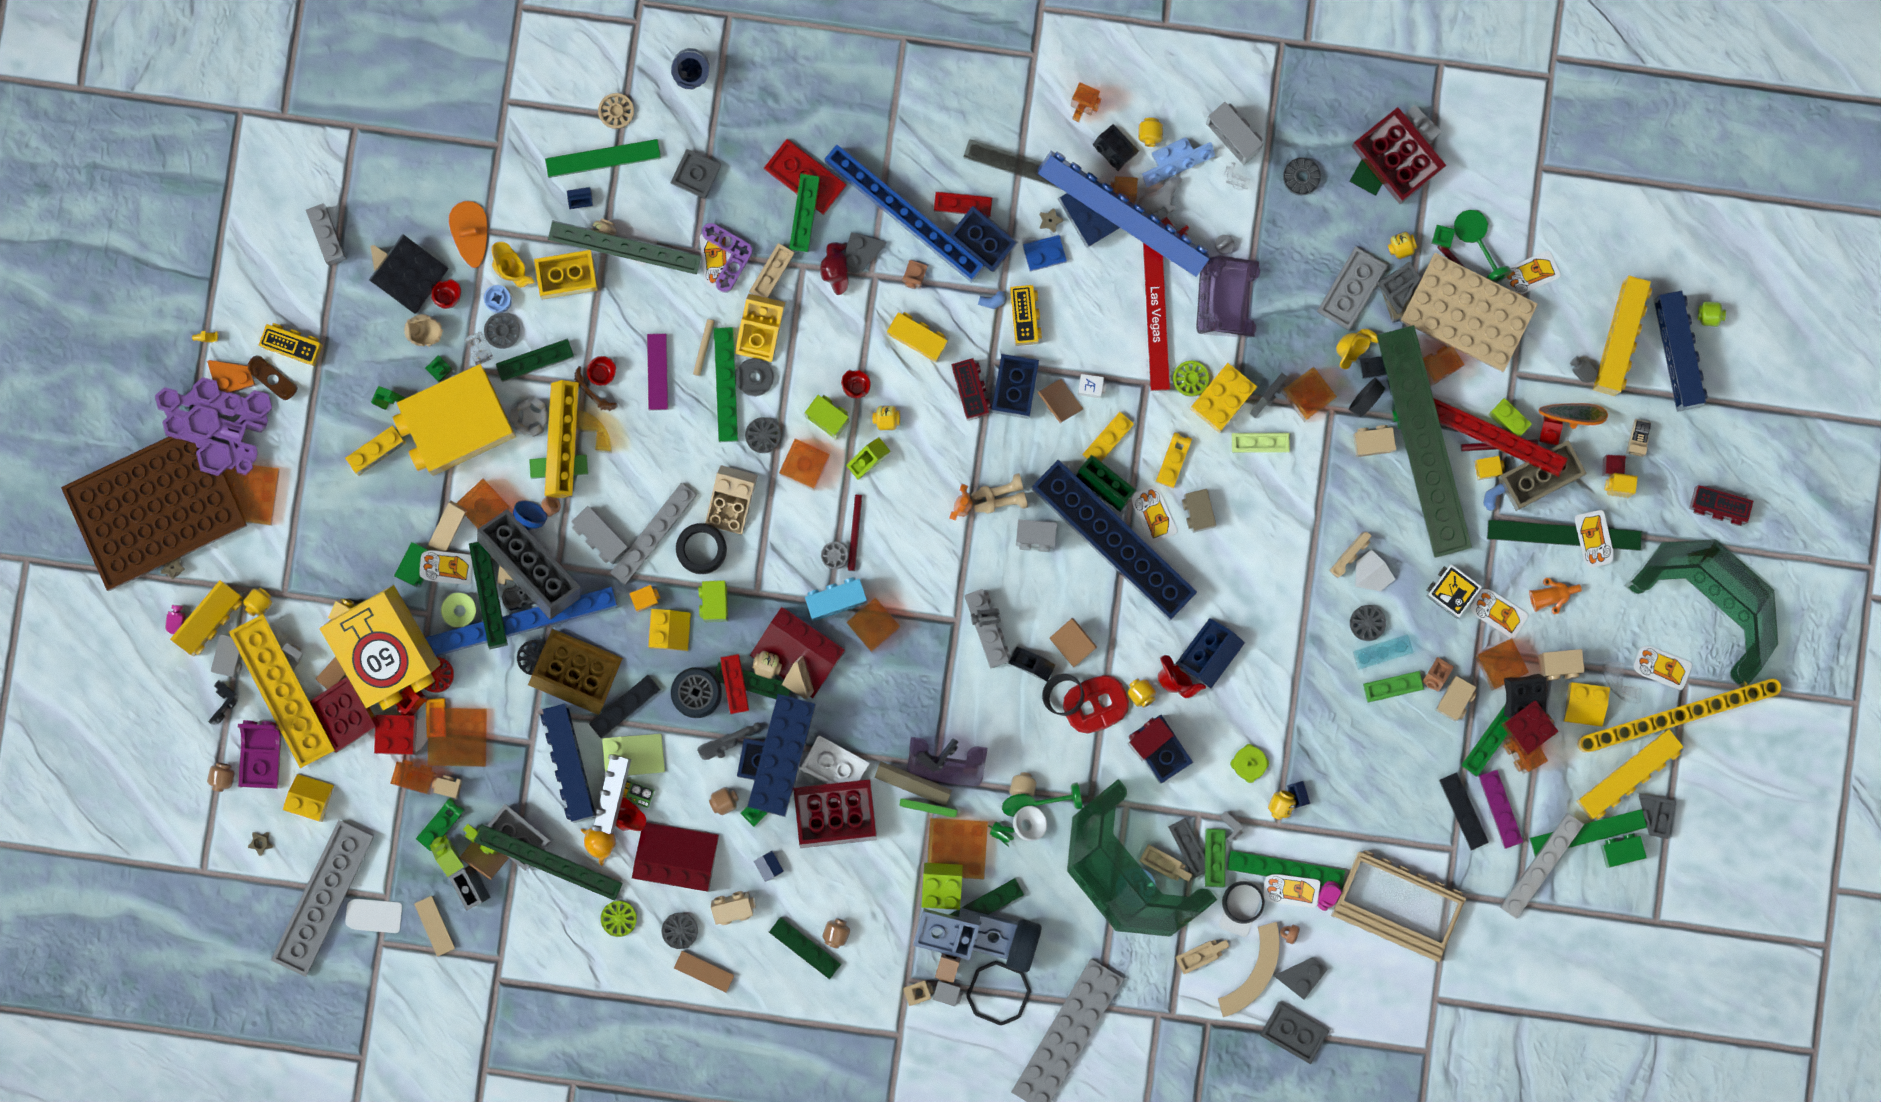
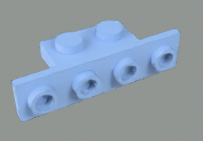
(1175, 159)

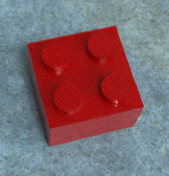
(395, 735)

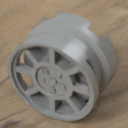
(834, 555)

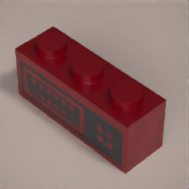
(971, 389)
(1721, 505)

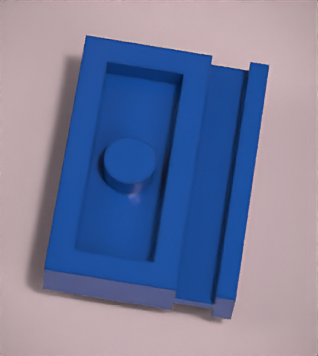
(1044, 253)

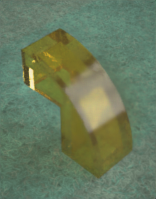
(589, 423)

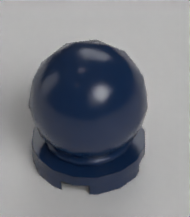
(690, 68)

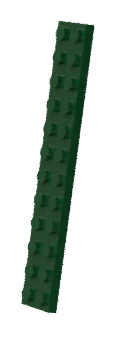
(1424, 441)

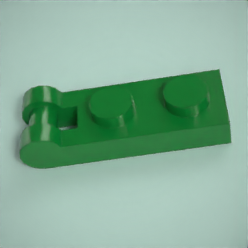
(440, 823)

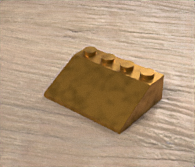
(575, 671)

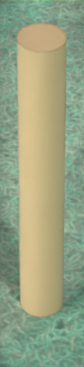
(703, 347)

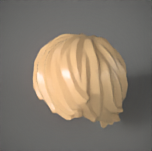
(423, 330)

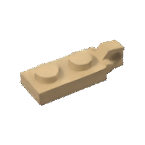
(1349, 555)
(1164, 864)
(1201, 955)

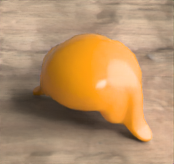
(598, 843)

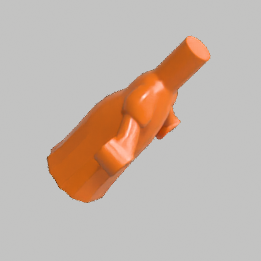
(962, 504)
(1558, 593)

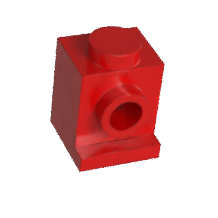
(411, 701)

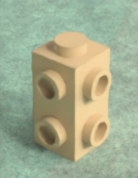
(732, 908)

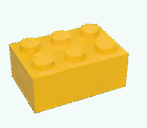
(566, 274)
(1223, 397)

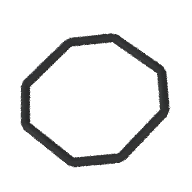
(986, 1017)

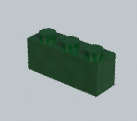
(1106, 483)

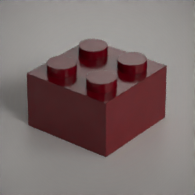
(1530, 728)
(1150, 739)

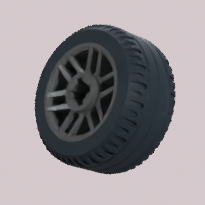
(685, 685)
(1024, 945)

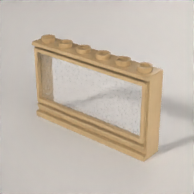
(1398, 905)

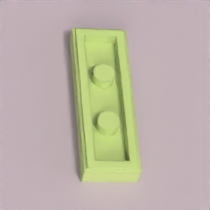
(1260, 443)

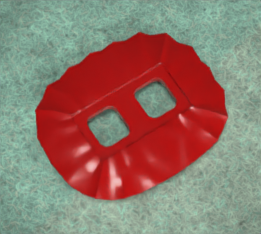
(1101, 717)

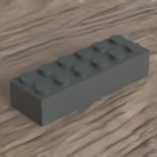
(528, 564)

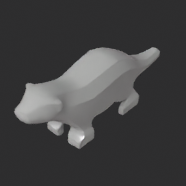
(1161, 198)

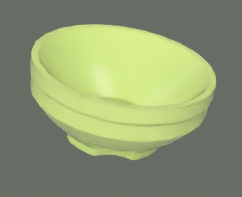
(449, 605)

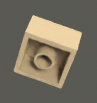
(1561, 663)

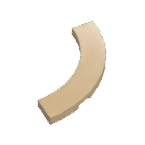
(1259, 976)

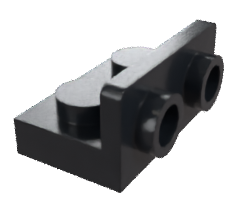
(1115, 147)

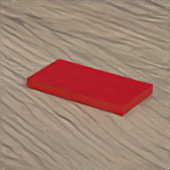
(791, 162)

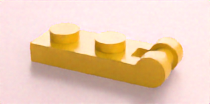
(1173, 461)

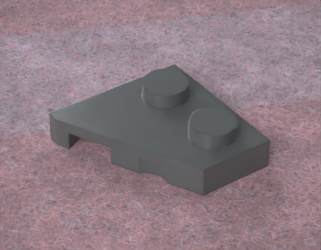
(1277, 386)

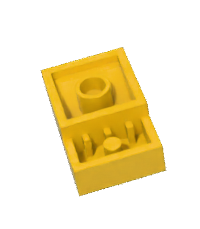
(760, 327)

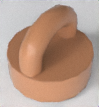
(550, 505)
(1293, 933)

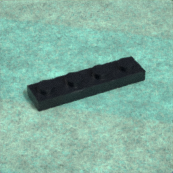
(624, 706)
(1463, 811)

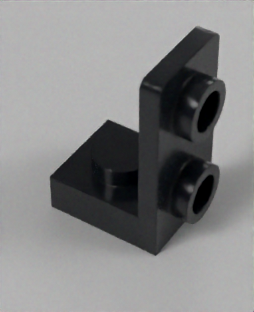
(223, 691)
(926, 758)

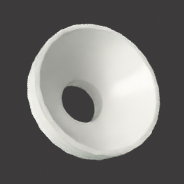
(1036, 820)

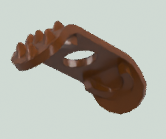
(262, 370)
(603, 404)

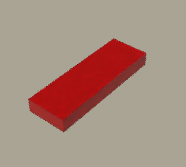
(961, 203)
(734, 684)

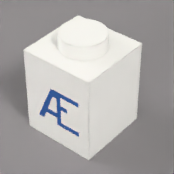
(1091, 386)

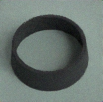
(1367, 397)
(1052, 682)
(1225, 907)

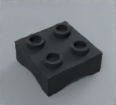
(1523, 691)

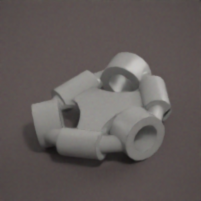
(529, 417)

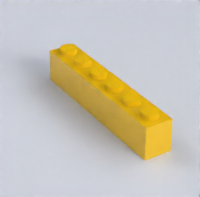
(561, 439)
(1629, 774)

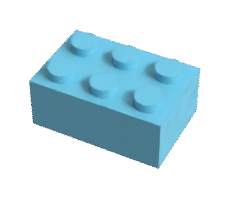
(835, 599)

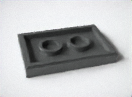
(1294, 1033)

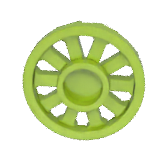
(1191, 378)
(618, 918)

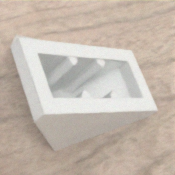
(1372, 572)

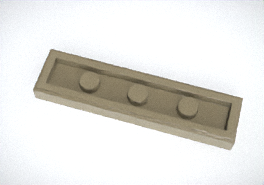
(913, 783)

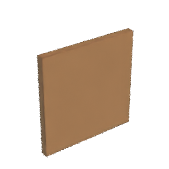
(1060, 400)
(1073, 642)
(484, 863)

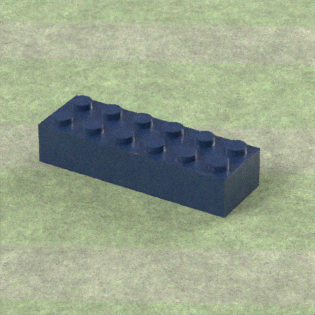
(1680, 351)
(781, 755)
(569, 763)

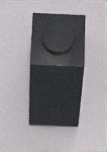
(1032, 664)

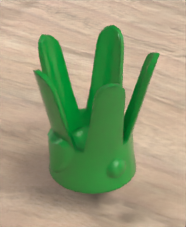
(998, 832)

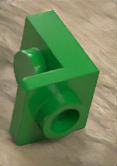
(385, 396)

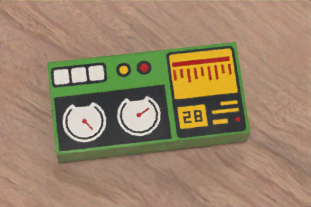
(638, 794)

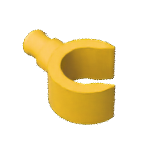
(206, 337)

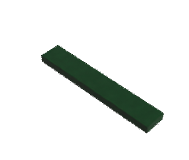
(488, 596)

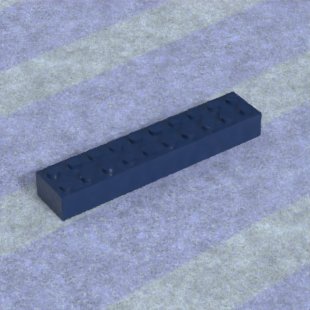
(1113, 540)

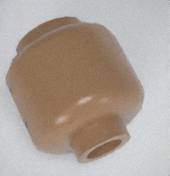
(220, 776)
(723, 801)
(836, 933)

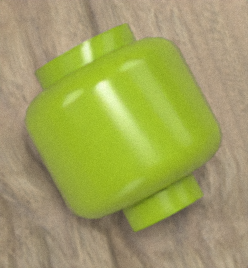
(1711, 314)

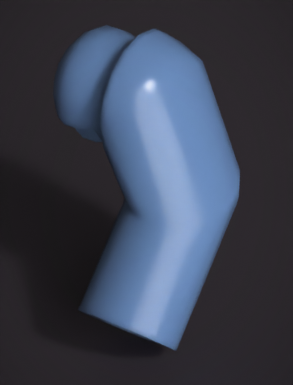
(993, 302)
(1491, 495)

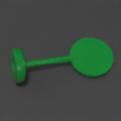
(1471, 228)
(1018, 801)

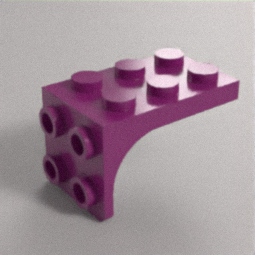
(259, 754)

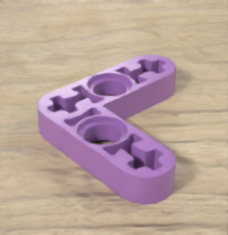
(735, 256)

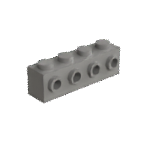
(988, 634)

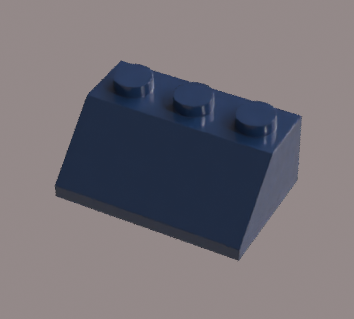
(1210, 653)

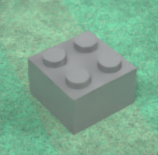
(1036, 535)

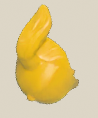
(509, 265)
(1354, 345)

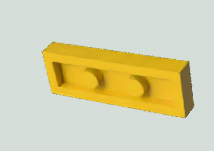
(1109, 437)

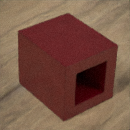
(1613, 464)

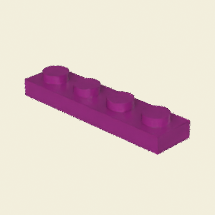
(1500, 809)

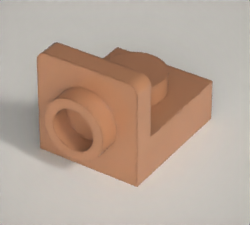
(914, 274)
(1437, 674)

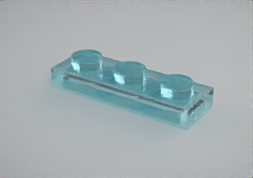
(1383, 652)

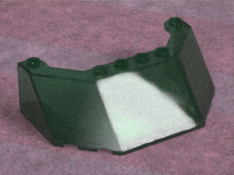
(1728, 586)
(1117, 881)

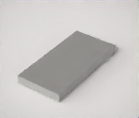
(1352, 288)

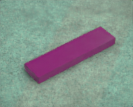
(657, 372)

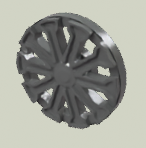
(501, 330)
(763, 435)
(1367, 623)
(679, 930)

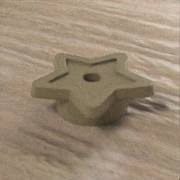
(1050, 225)
(176, 571)
(255, 843)

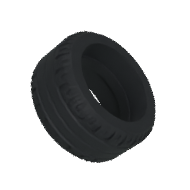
(701, 528)

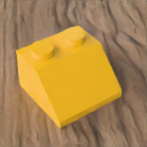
(669, 630)
(1586, 704)
(308, 798)

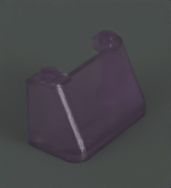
(1225, 297)
(955, 771)

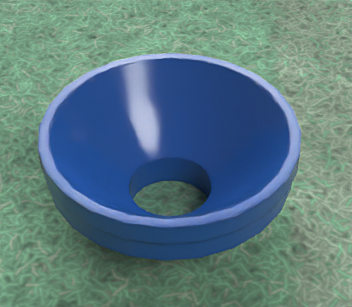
(529, 514)

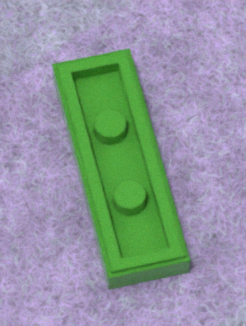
(538, 466)
(1393, 686)
(928, 808)
(1215, 857)

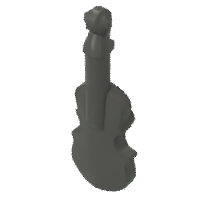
(515, 598)
(717, 747)

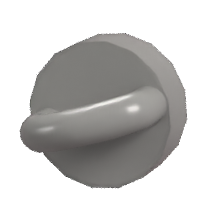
(1224, 244)

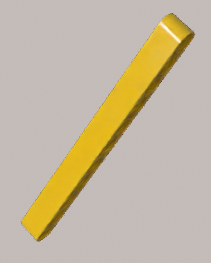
(1687, 710)

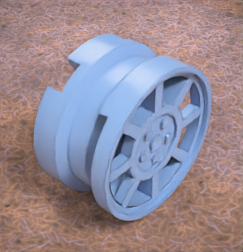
(497, 298)

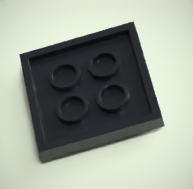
(408, 274)

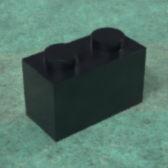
(469, 887)

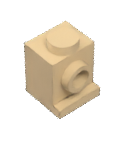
(446, 786)
(911, 996)

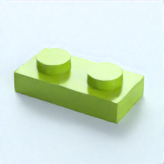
(471, 833)

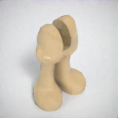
(991, 493)

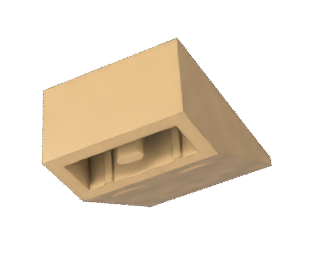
(731, 499)

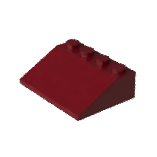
(1398, 155)
(793, 638)
(835, 813)
(675, 857)

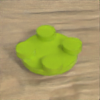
(1249, 763)

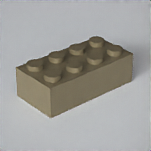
(1529, 483)

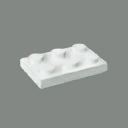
(832, 763)

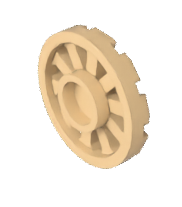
(615, 110)

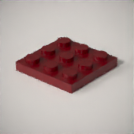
(343, 714)

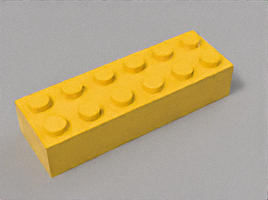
(1621, 336)

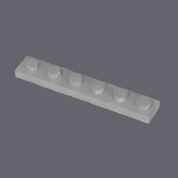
(653, 534)
(1541, 865)

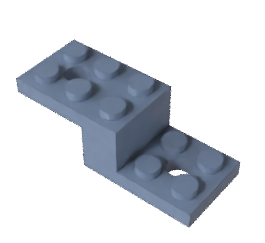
(965, 933)

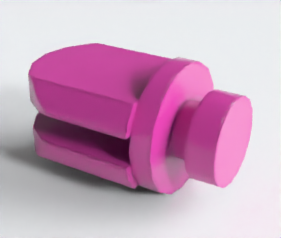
(175, 619)
(1328, 895)

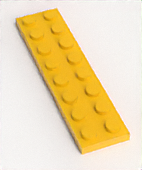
(281, 691)

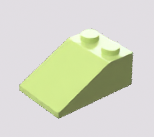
(643, 750)

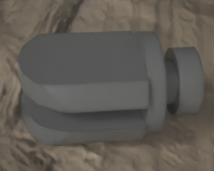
(1583, 370)
(986, 617)

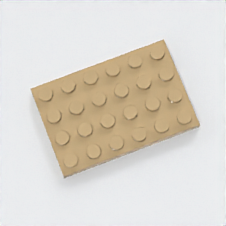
(1469, 312)

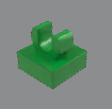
(1443, 236)
(438, 368)
(753, 816)

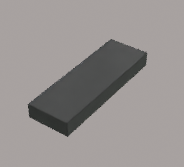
(1188, 846)

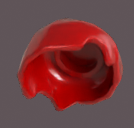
(446, 294)
(601, 370)
(855, 384)

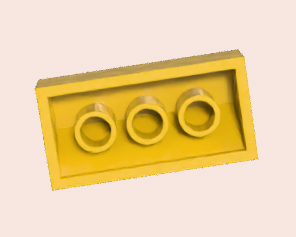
(207, 618)

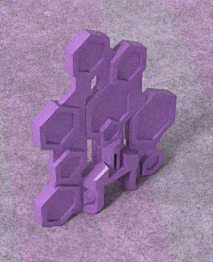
(203, 423)

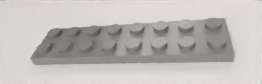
(322, 898)
(1067, 1034)

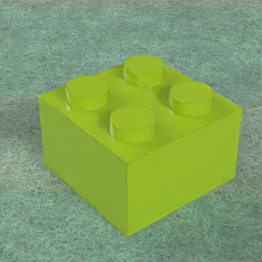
(827, 416)
(714, 601)
(942, 886)

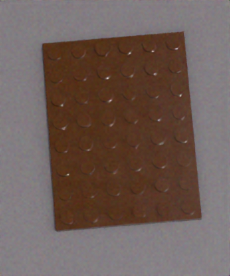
(151, 510)

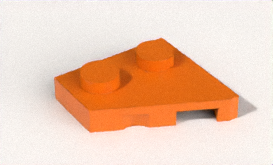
(230, 376)

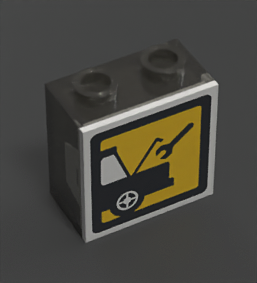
(1453, 591)

